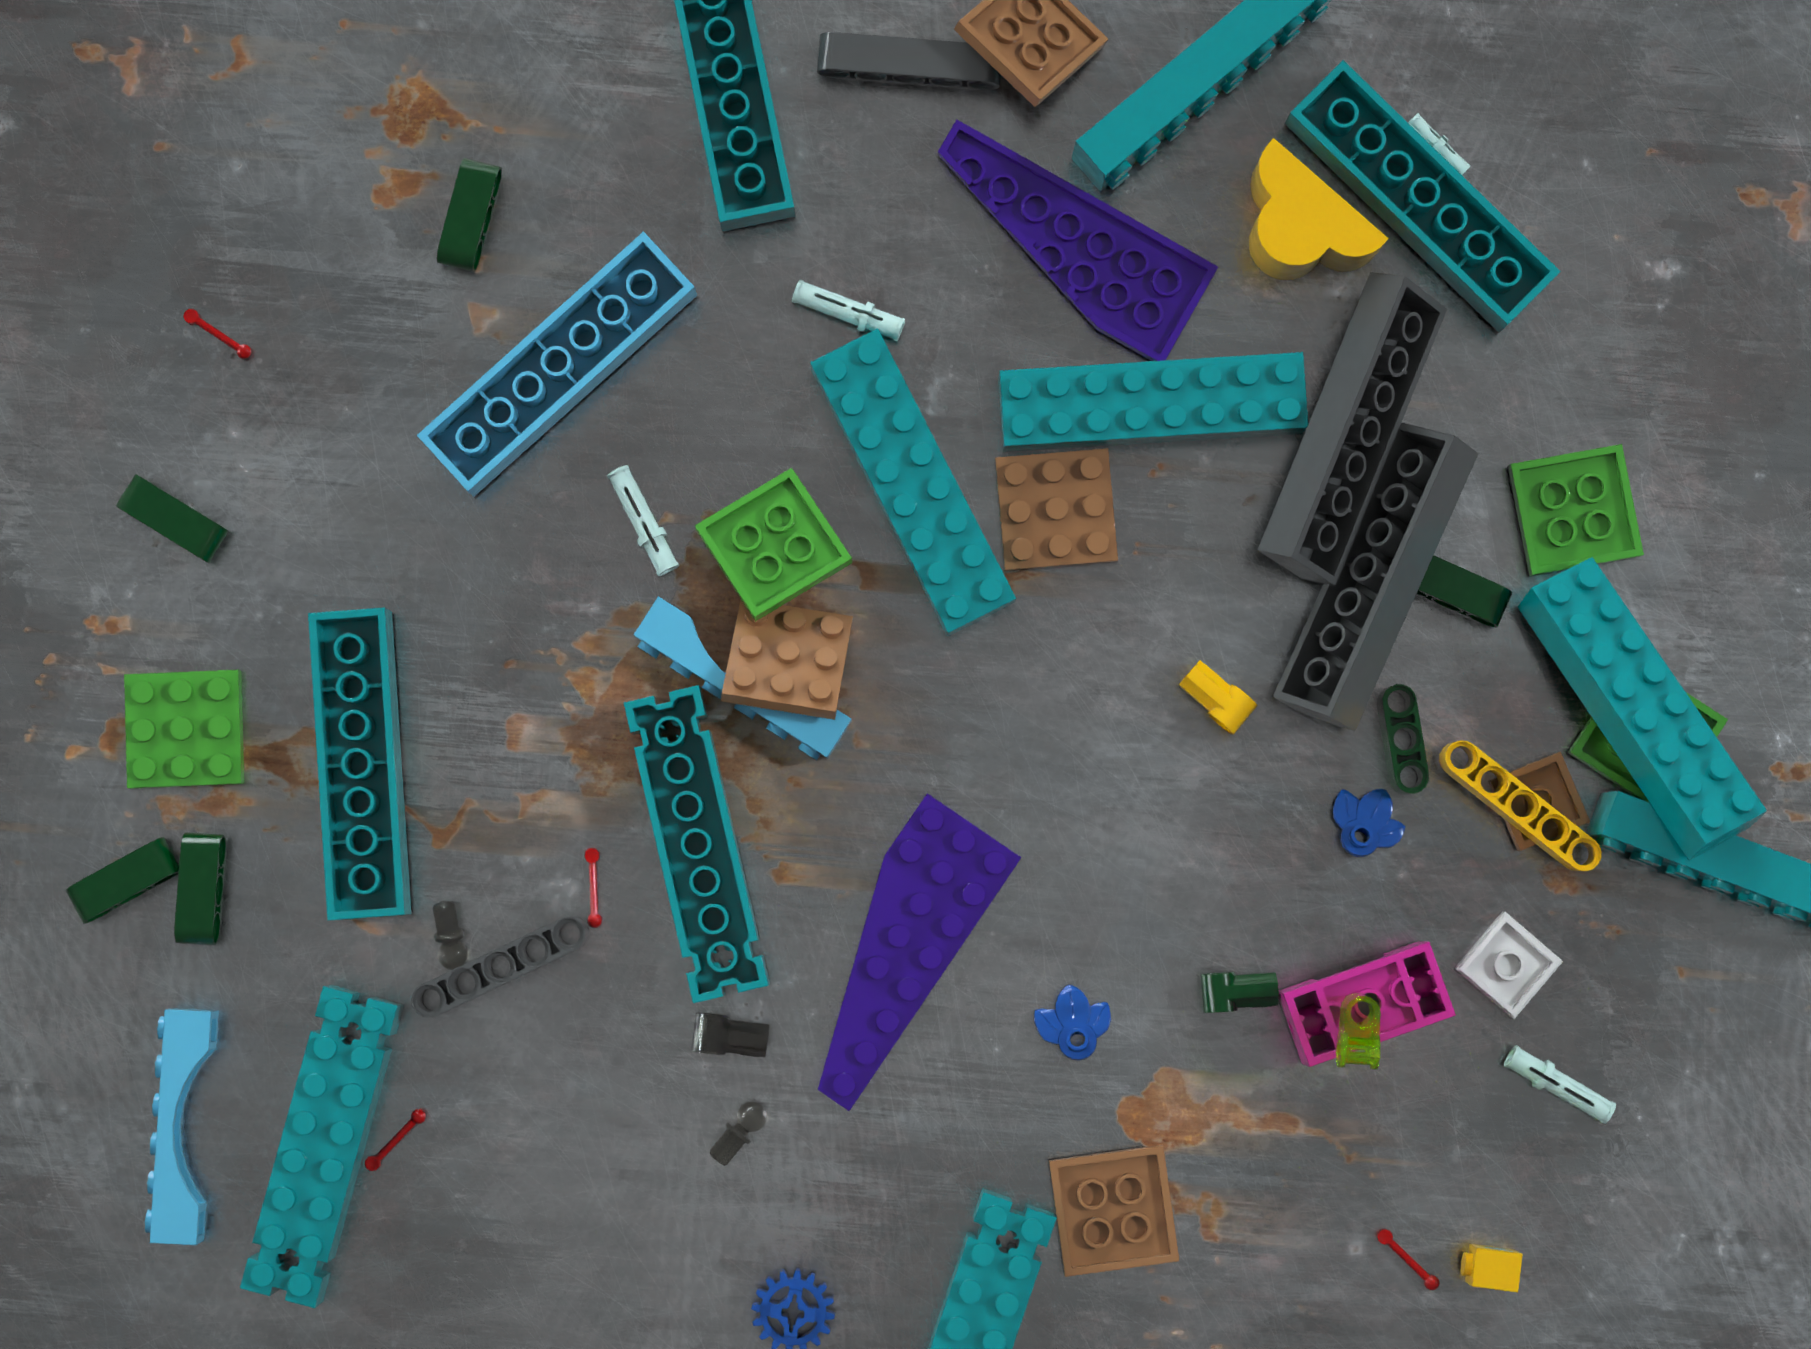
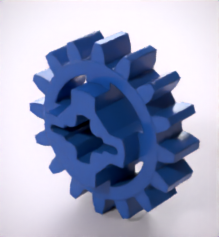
(811, 1313)

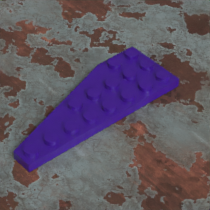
(1106, 263)
(921, 912)

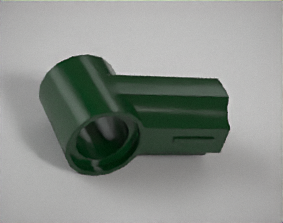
(1229, 991)

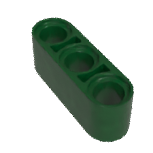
(469, 215)
(172, 518)
(1464, 592)
(1409, 721)
(123, 880)
(200, 888)

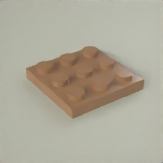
(1032, 42)
(1056, 509)
(788, 661)
(1113, 1210)

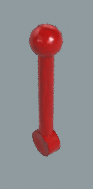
(192, 317)
(592, 856)
(373, 1162)
(1385, 1237)

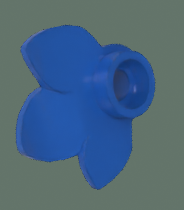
(1369, 816)
(1073, 1017)

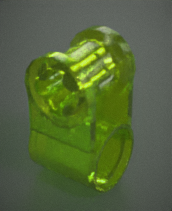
(1358, 1035)

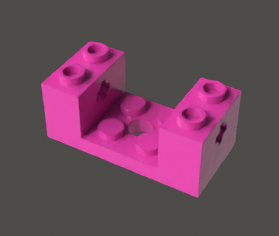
(1403, 981)

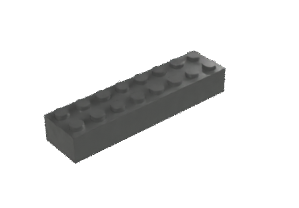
(1352, 428)
(1362, 615)

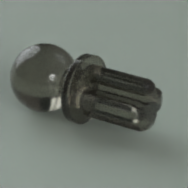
(451, 952)
(750, 1118)

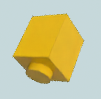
(1492, 1267)

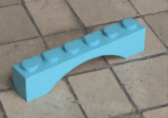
(675, 636)
(177, 1205)

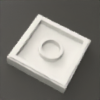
(1508, 965)

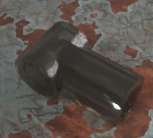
(721, 1034)

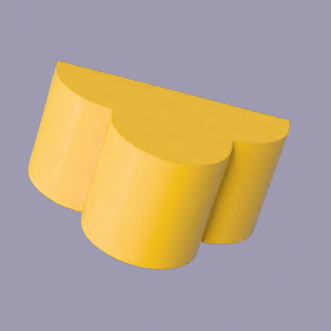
(1304, 221)

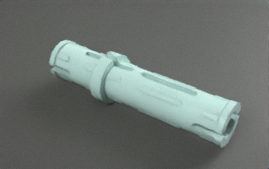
(848, 310)
(663, 560)
(1521, 1061)

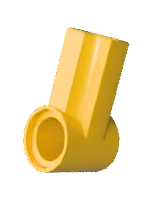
(1224, 702)

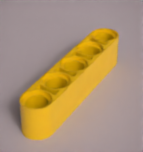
(1538, 809)

